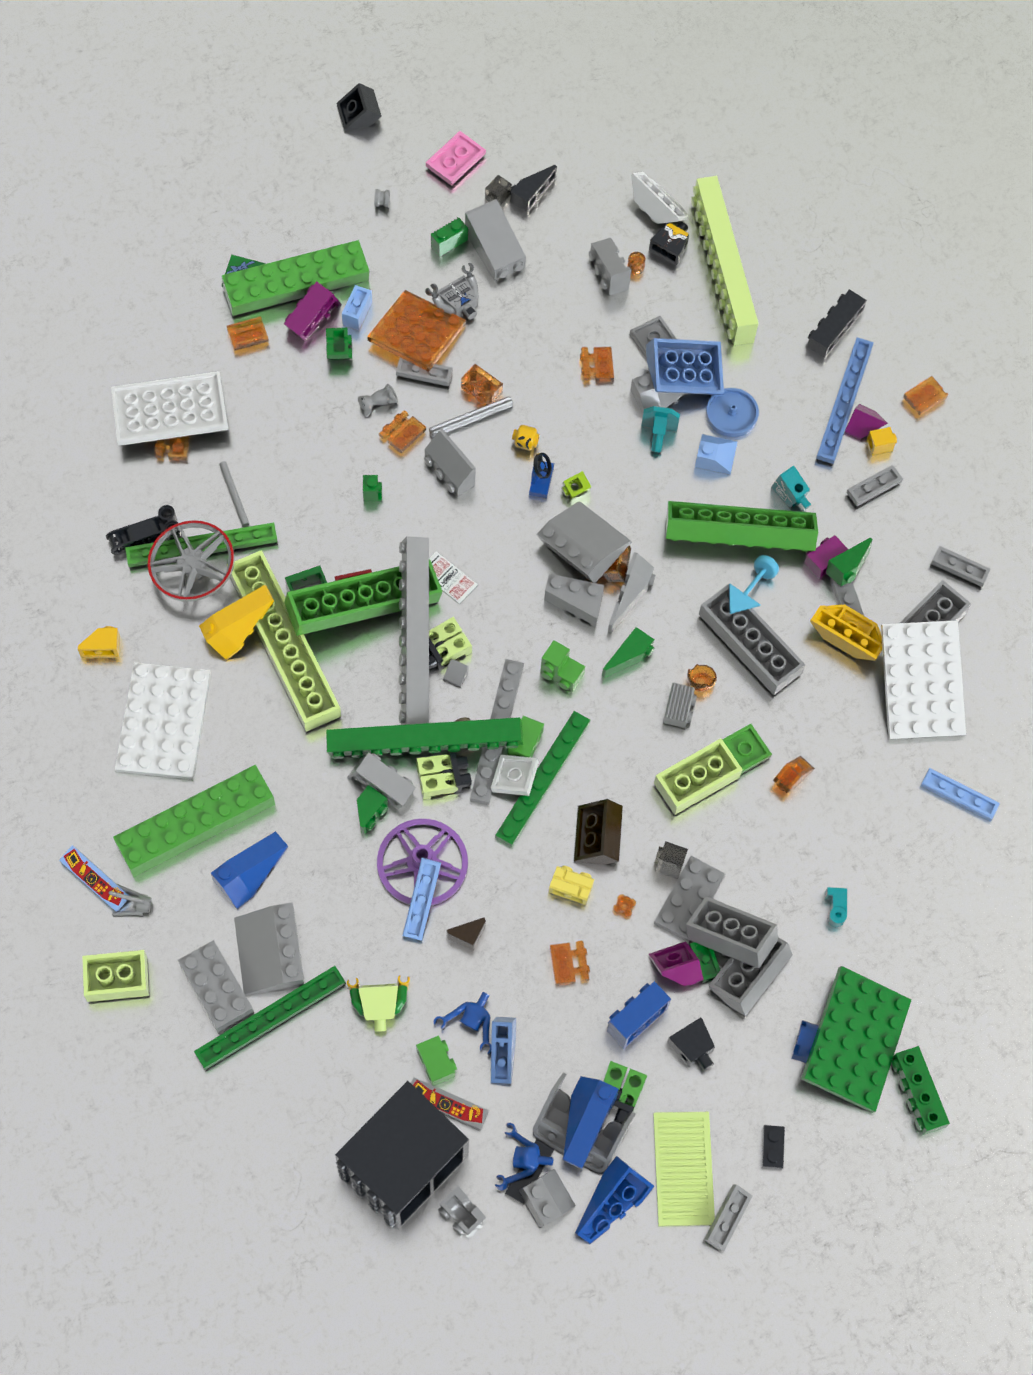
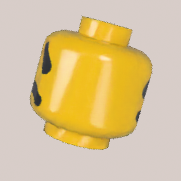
(525, 437)

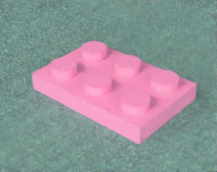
(455, 158)

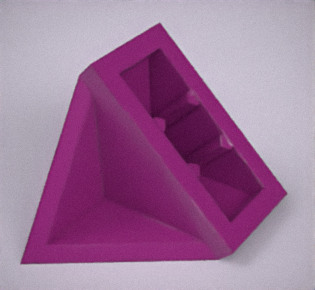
(863, 421)

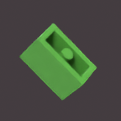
(531, 736)
(436, 1061)

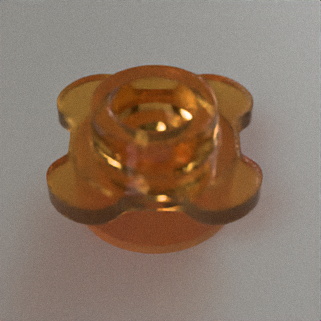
(630, 903)

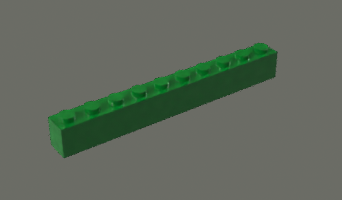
(424, 737)

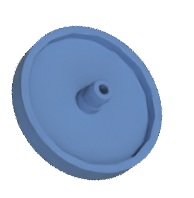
(732, 413)

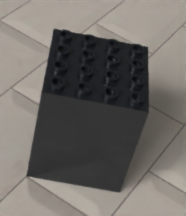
(402, 1155)

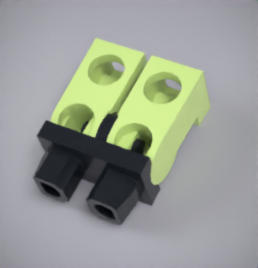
(447, 643)
(442, 775)

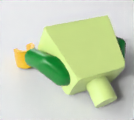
(379, 1001)

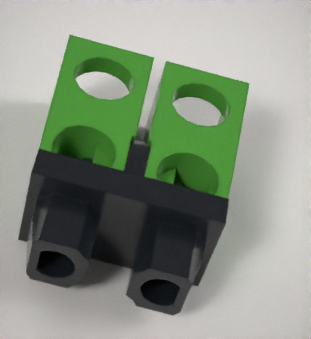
(630, 1092)

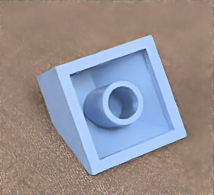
(716, 454)

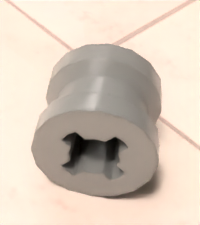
(382, 198)

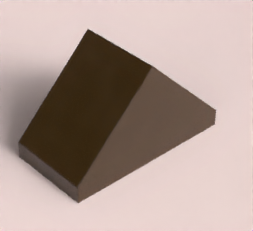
(468, 933)

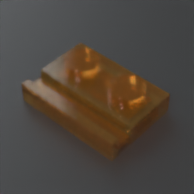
(247, 333)
(925, 395)

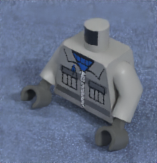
(458, 296)

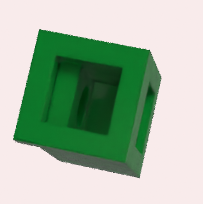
(372, 489)

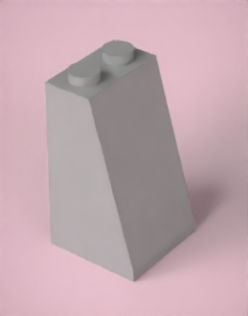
(494, 240)

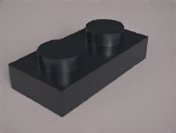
(773, 1147)

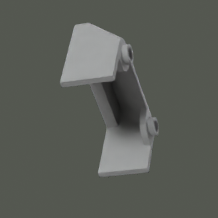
(552, 1129)

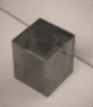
(498, 189)

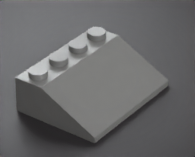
(584, 540)
(269, 949)

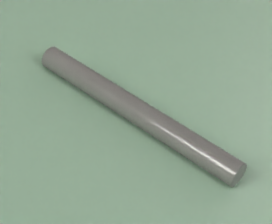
(234, 494)

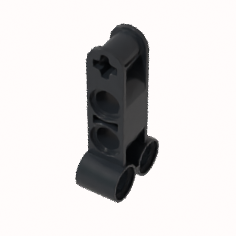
(143, 531)

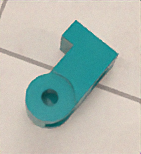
(838, 905)

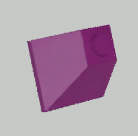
(678, 964)

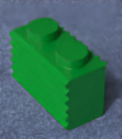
(449, 236)

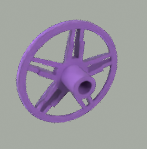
(414, 859)

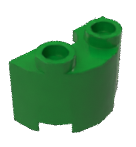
(337, 343)

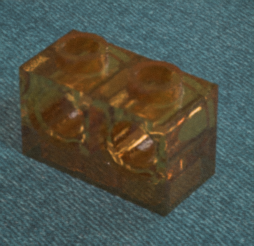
(484, 383)

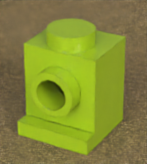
(579, 479)

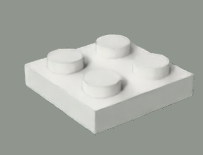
(514, 775)

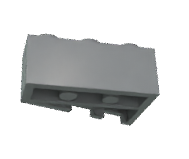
(610, 266)

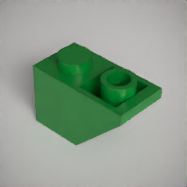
(370, 806)

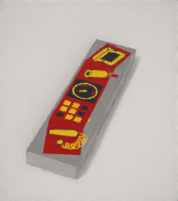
(452, 1105)

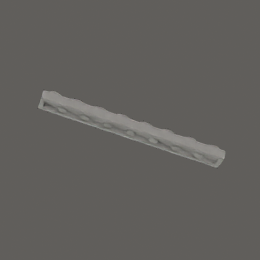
(502, 708)

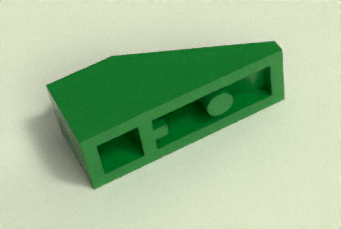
(846, 565)
(632, 651)

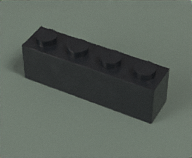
(836, 323)

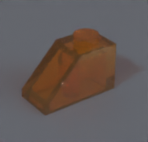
(793, 774)

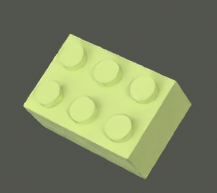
(115, 975)

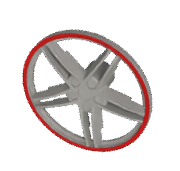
(191, 561)

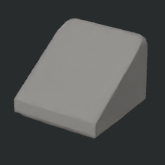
(456, 672)

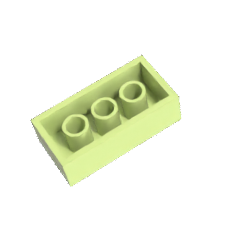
(697, 776)

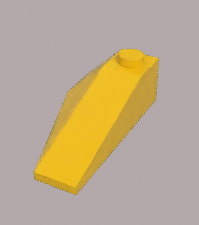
(231, 625)

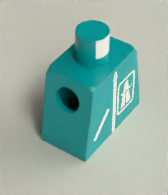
(792, 488)

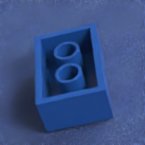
(638, 1014)

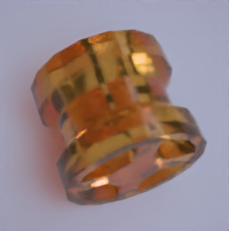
(633, 259)

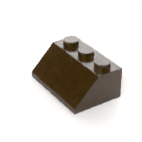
(598, 832)

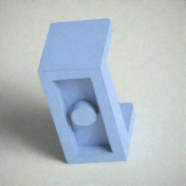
(357, 307)

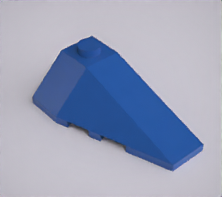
(247, 870)
(587, 1114)
(615, 1194)

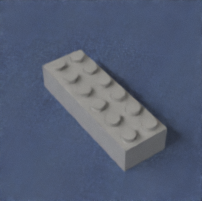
(752, 642)

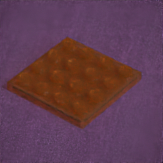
(416, 330)

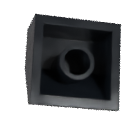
(359, 108)

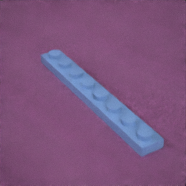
(844, 400)

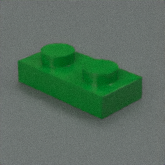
(708, 961)

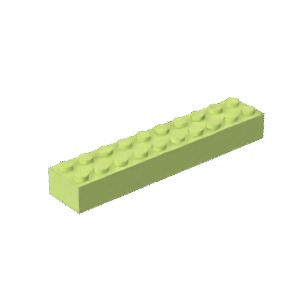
(725, 261)
(288, 653)

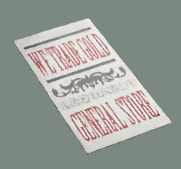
(451, 579)

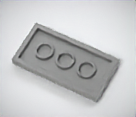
(689, 891)

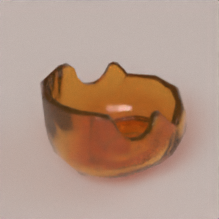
(701, 677)

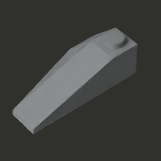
(645, 394)
(637, 580)

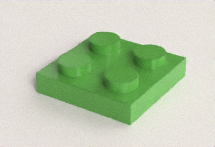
(747, 747)

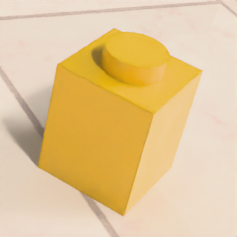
(881, 441)

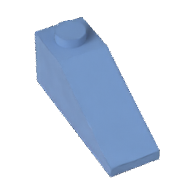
(503, 1049)

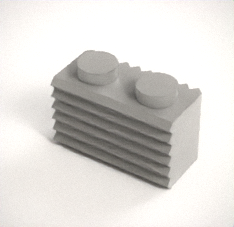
(679, 705)

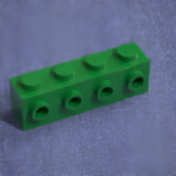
(920, 1090)

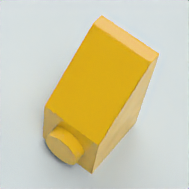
(101, 643)

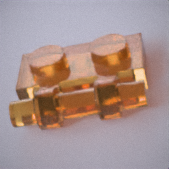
(602, 361)
(406, 434)
(176, 449)
(563, 964)

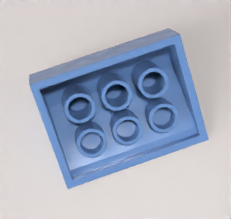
(685, 366)

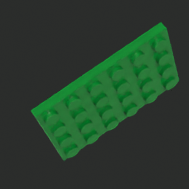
(856, 1039)

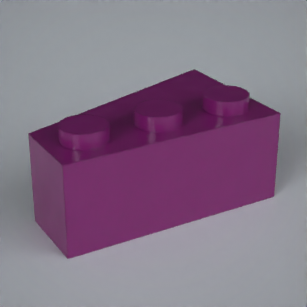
(311, 311)

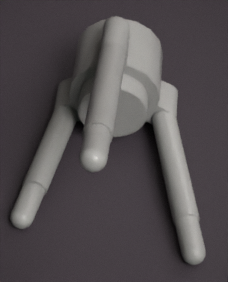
(140, 902)

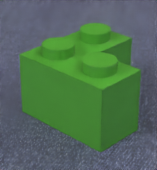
(559, 667)

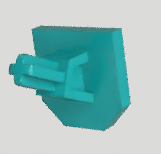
(660, 420)

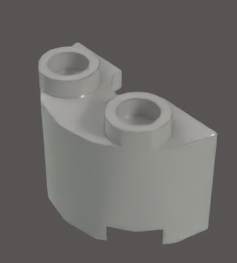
(461, 1211)

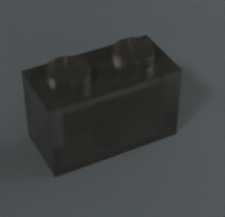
(670, 859)

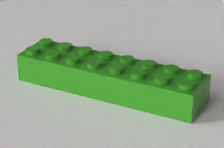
(293, 276)
(741, 526)
(350, 600)
(194, 820)

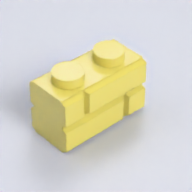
(571, 884)

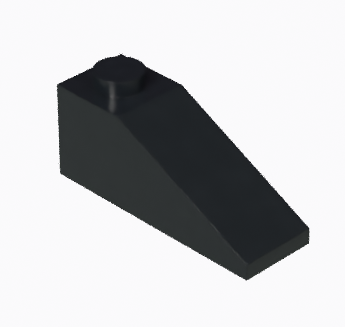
(532, 187)

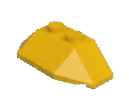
(848, 631)

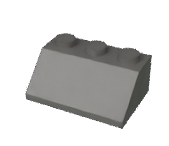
(450, 464)

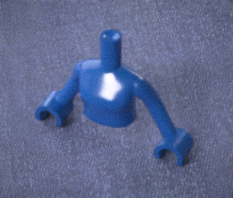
(472, 1017)
(524, 1157)

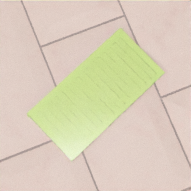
(683, 1169)

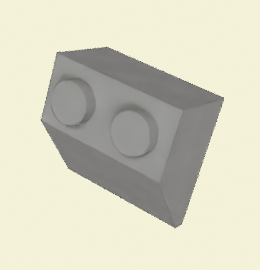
(547, 1198)

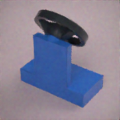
(541, 476)

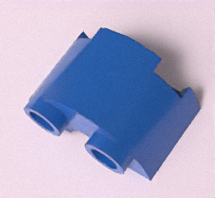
(804, 1041)

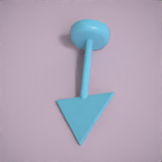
(766, 568)

